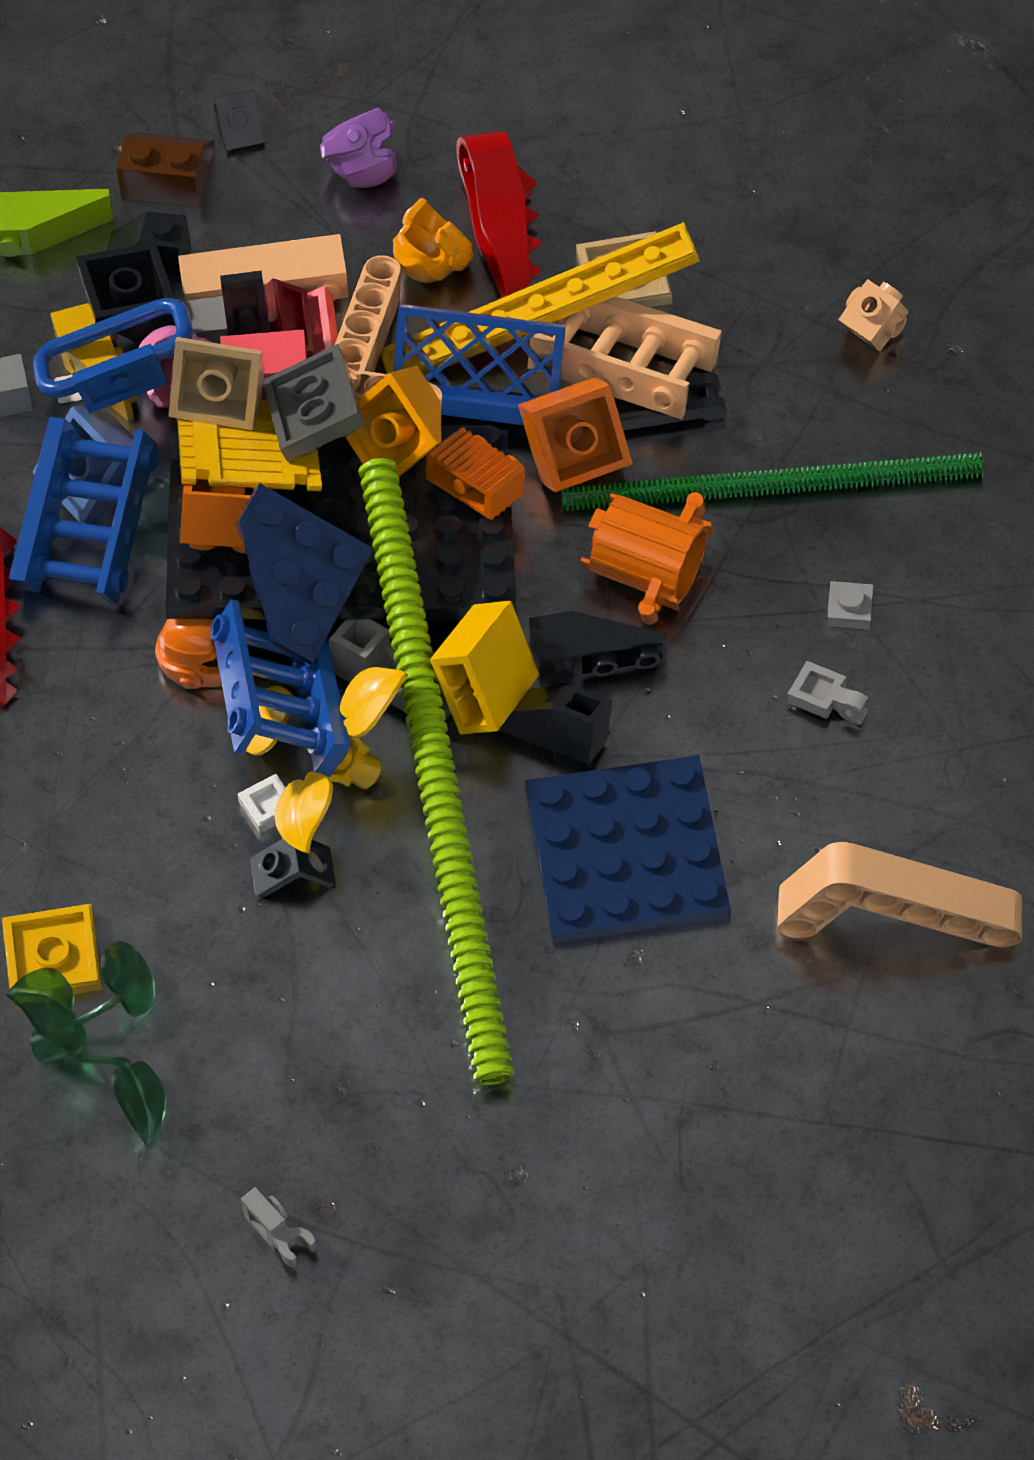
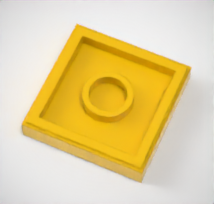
(54, 940)

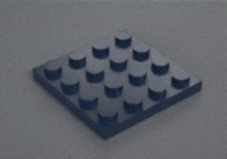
(627, 849)

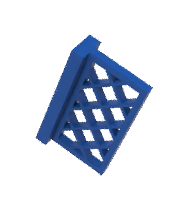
(473, 401)

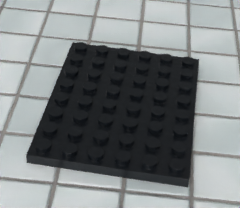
(455, 548)

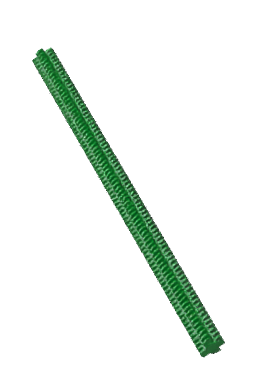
(783, 479)

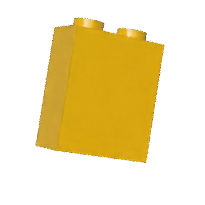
(485, 667)

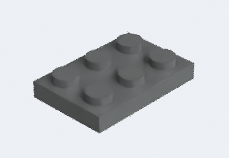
(313, 403)

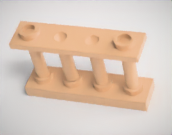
(642, 328)

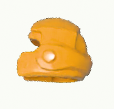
(429, 245)

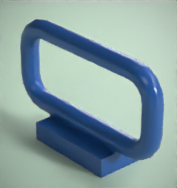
(119, 376)

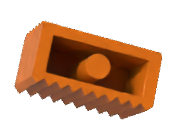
(476, 473)

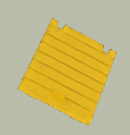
(242, 456)

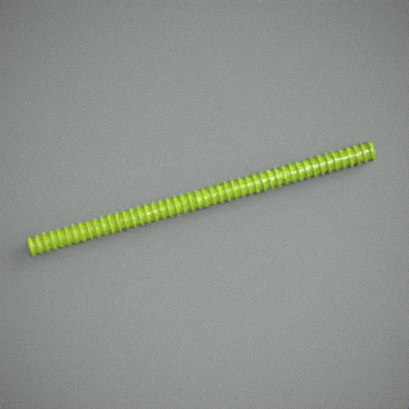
(436, 773)

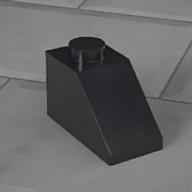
(165, 229)

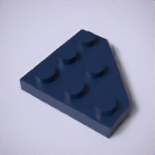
(298, 569)

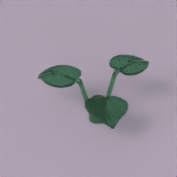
(48, 1003)

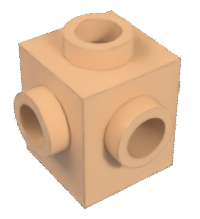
(874, 314)

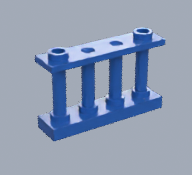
(53, 485)
(315, 682)

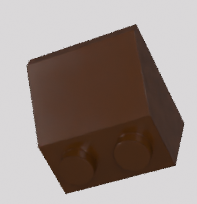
(164, 168)

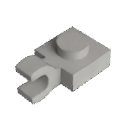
(824, 690)
(269, 1220)

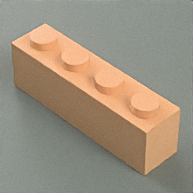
(300, 262)

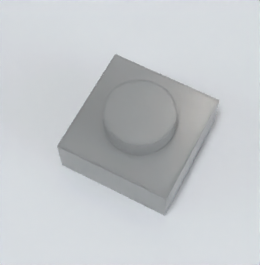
(850, 605)

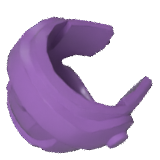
(356, 150)

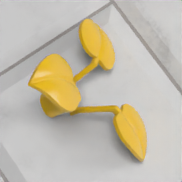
(307, 801)

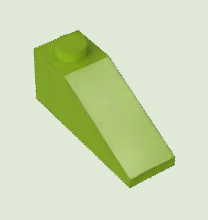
(46, 218)

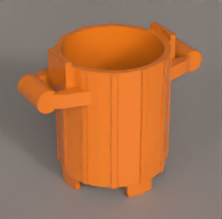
(649, 549)

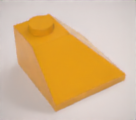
(399, 420)

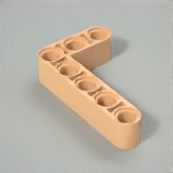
(370, 320)
(896, 888)

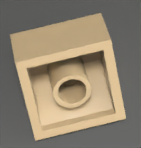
(216, 383)

